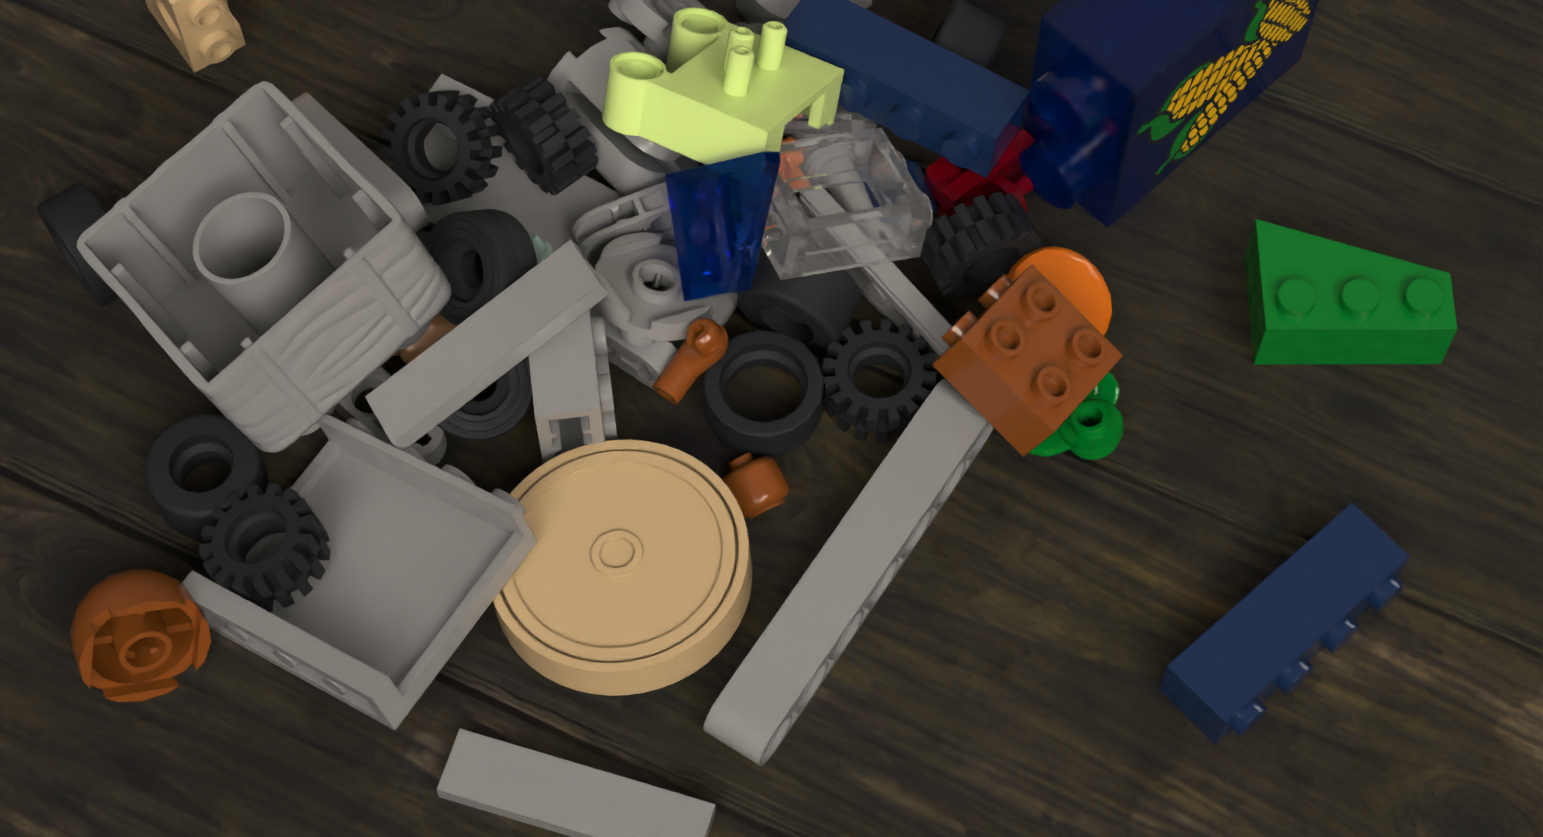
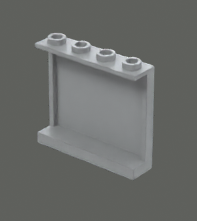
(404, 580)

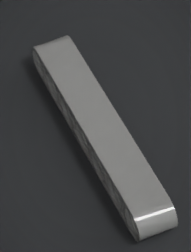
(848, 576)

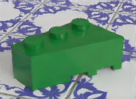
(1342, 303)

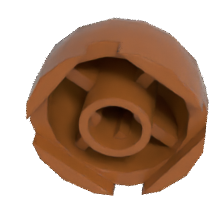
(137, 635)

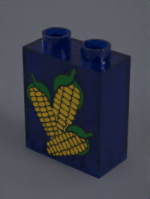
(1142, 86)

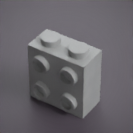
(573, 388)

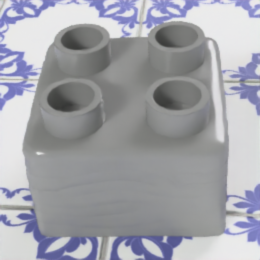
(268, 268)

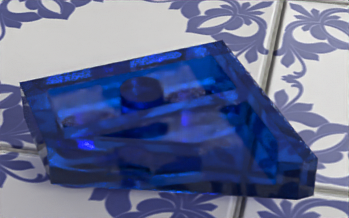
(721, 222)

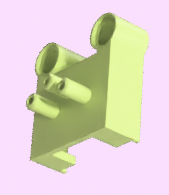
(722, 89)

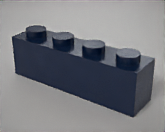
(911, 83)
(1284, 624)

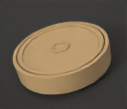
(630, 569)

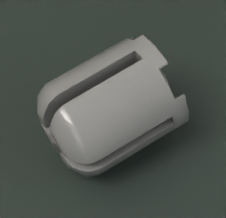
(623, 160)

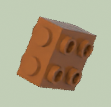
(1025, 358)

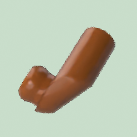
(703, 347)

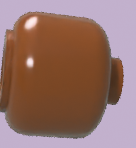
(756, 484)

